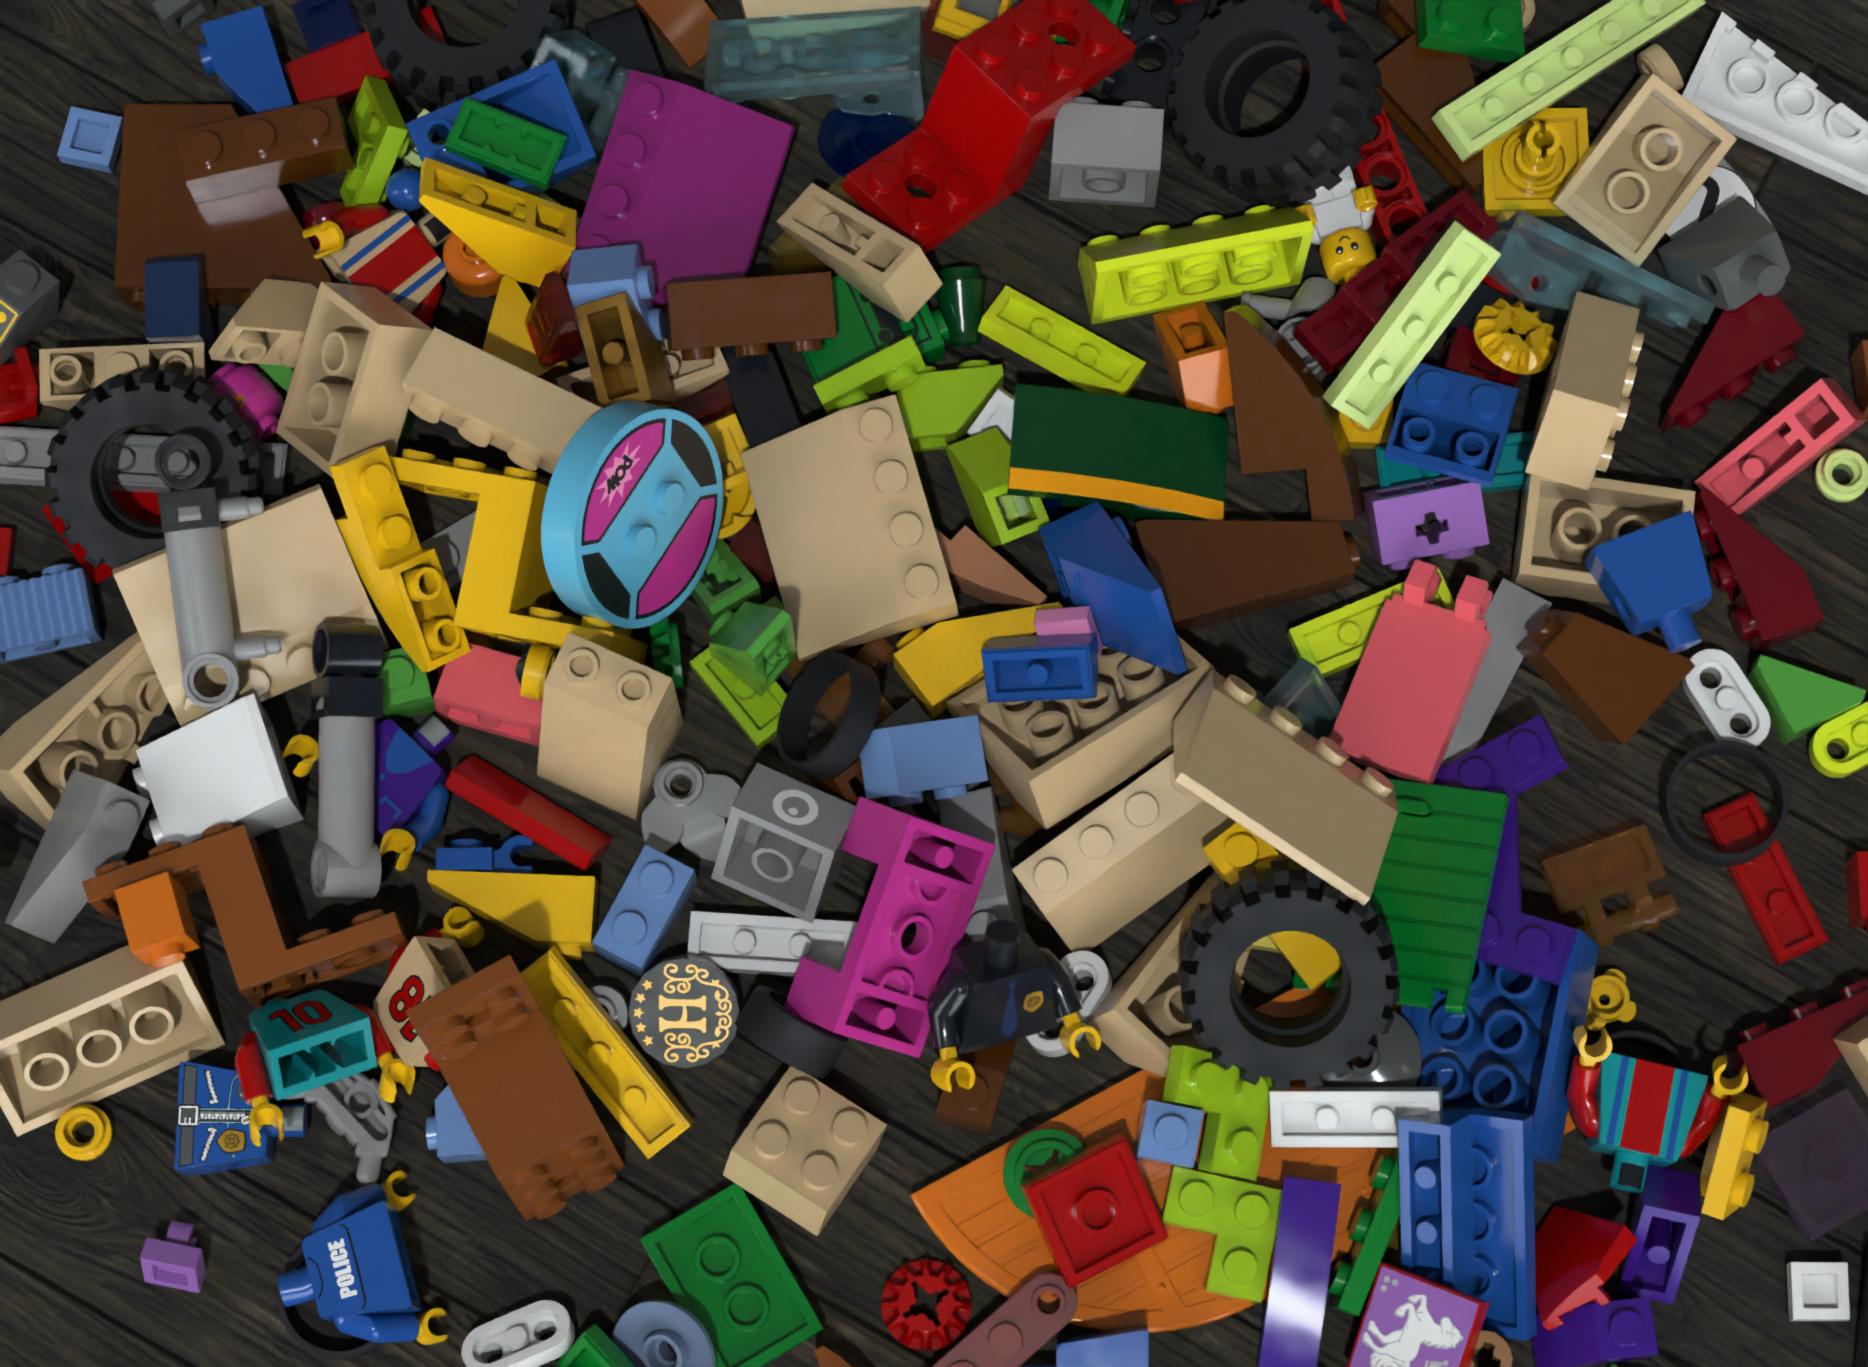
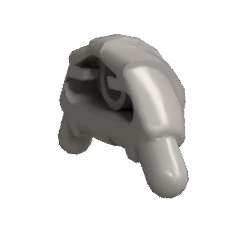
(360, 1114)

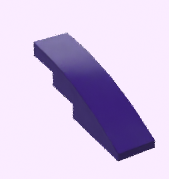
(1299, 1274)

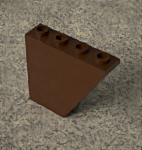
(236, 236)

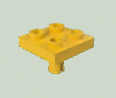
(1534, 162)

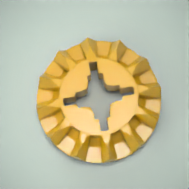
(1509, 349)

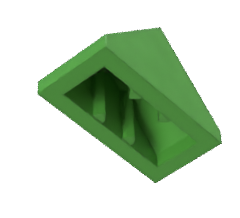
(725, 584)
(1800, 698)

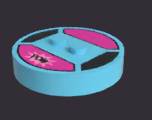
(632, 514)

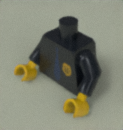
(997, 995)

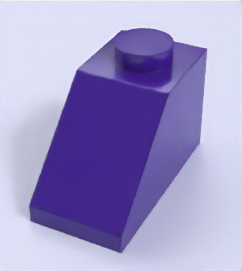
(1665, 1227)
(1598, 1335)

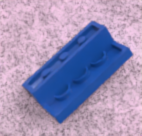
(1472, 1209)

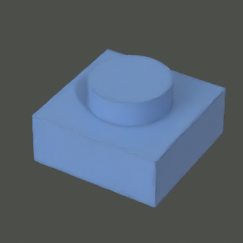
(91, 139)

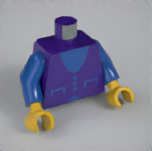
(407, 783)

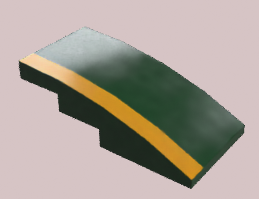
(1117, 451)

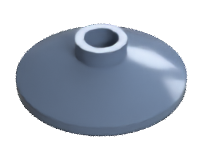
(652, 1324)

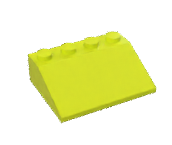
(1194, 262)

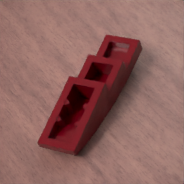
(1346, 321)

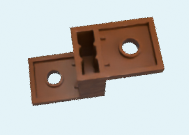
(250, 915)
(517, 1089)

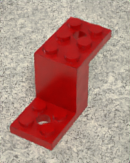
(988, 118)

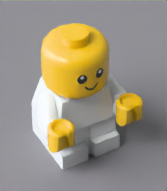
(1340, 227)

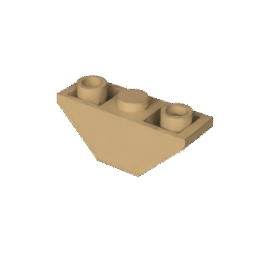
(268, 325)
(75, 371)

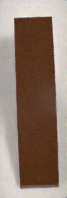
(1419, 85)
(1285, 418)

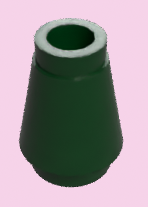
(961, 304)

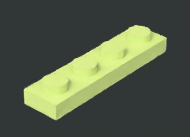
(1411, 325)

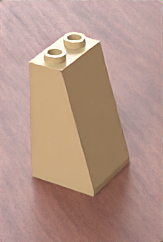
(606, 726)

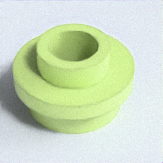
(1848, 461)

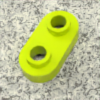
(1848, 731)

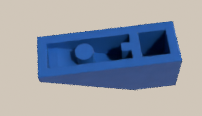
(246, 61)

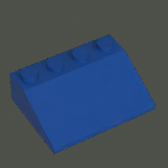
(1510, 1045)

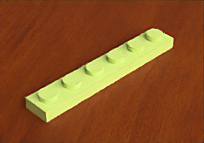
(1556, 70)

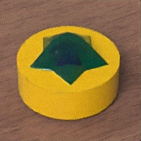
(533, 669)

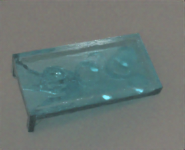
(822, 55)
(1565, 262)

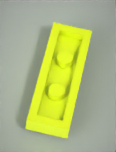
(1060, 345)
(1342, 635)

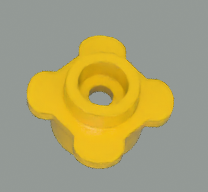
(1619, 1007)

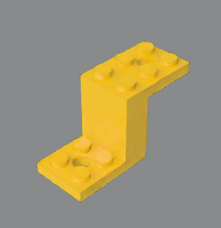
(504, 574)

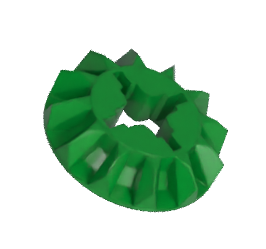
(667, 650)
(1035, 1150)

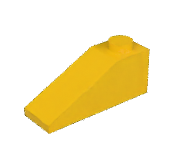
(503, 225)
(949, 657)
(530, 906)
(1306, 953)

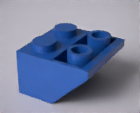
(1452, 424)

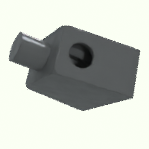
(1728, 257)

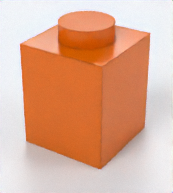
(157, 920)

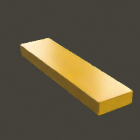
(605, 1055)

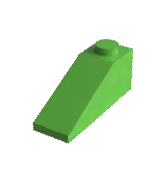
(754, 644)

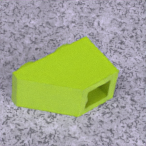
(946, 403)
(983, 474)

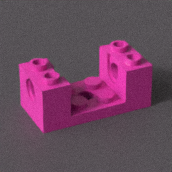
(921, 877)

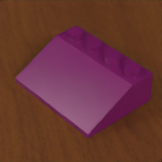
(684, 182)

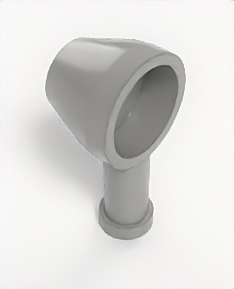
(1310, 298)

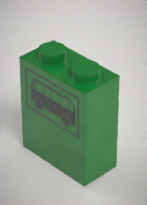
(867, 329)

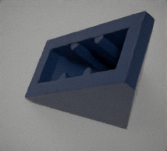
(177, 302)

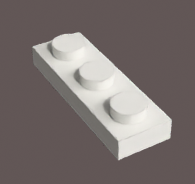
(767, 942)
(1346, 1115)

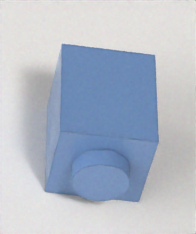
(1168, 1134)

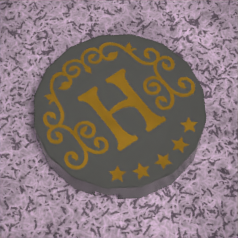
(684, 1011)

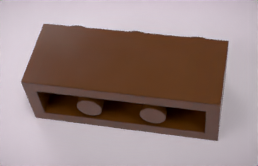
(264, 150)
(749, 314)

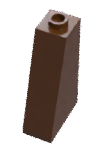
(1242, 567)

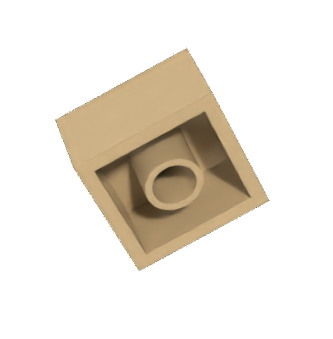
(804, 1150)

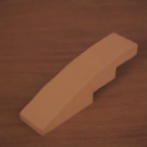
(985, 574)

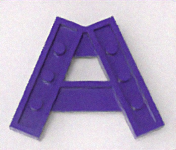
(1511, 767)

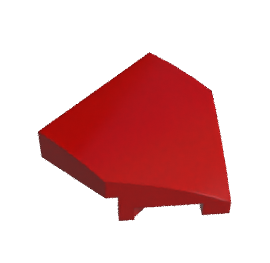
(1573, 1260)

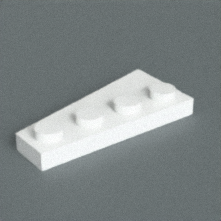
(1776, 108)

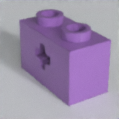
(1398, 509)

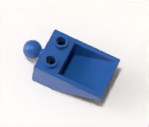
(535, 96)
(1102, 571)

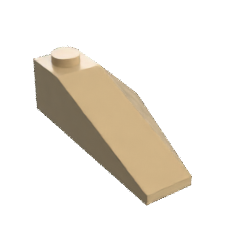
(83, 727)
(1145, 1007)

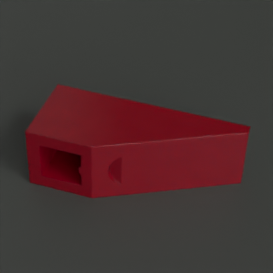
(1739, 347)
(1763, 584)
(1799, 1054)

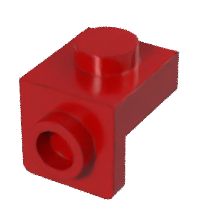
(19, 388)

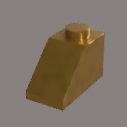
(622, 353)

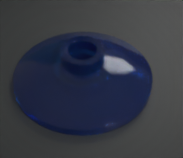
(853, 139)

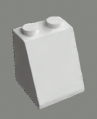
(218, 774)

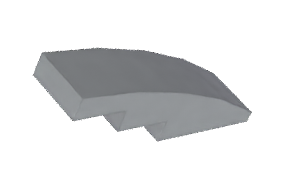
(1507, 621)

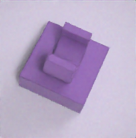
(174, 1261)

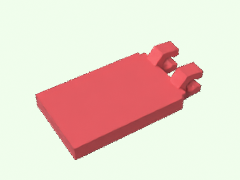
(1415, 677)

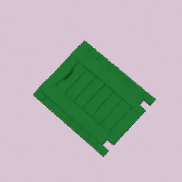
(1436, 889)

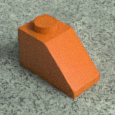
(1195, 357)

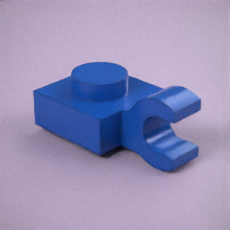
(474, 857)

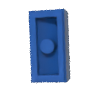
(1041, 667)

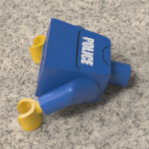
(362, 1269)

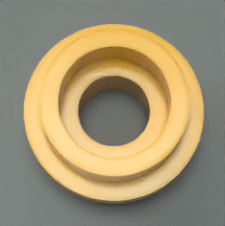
(69, 1123)

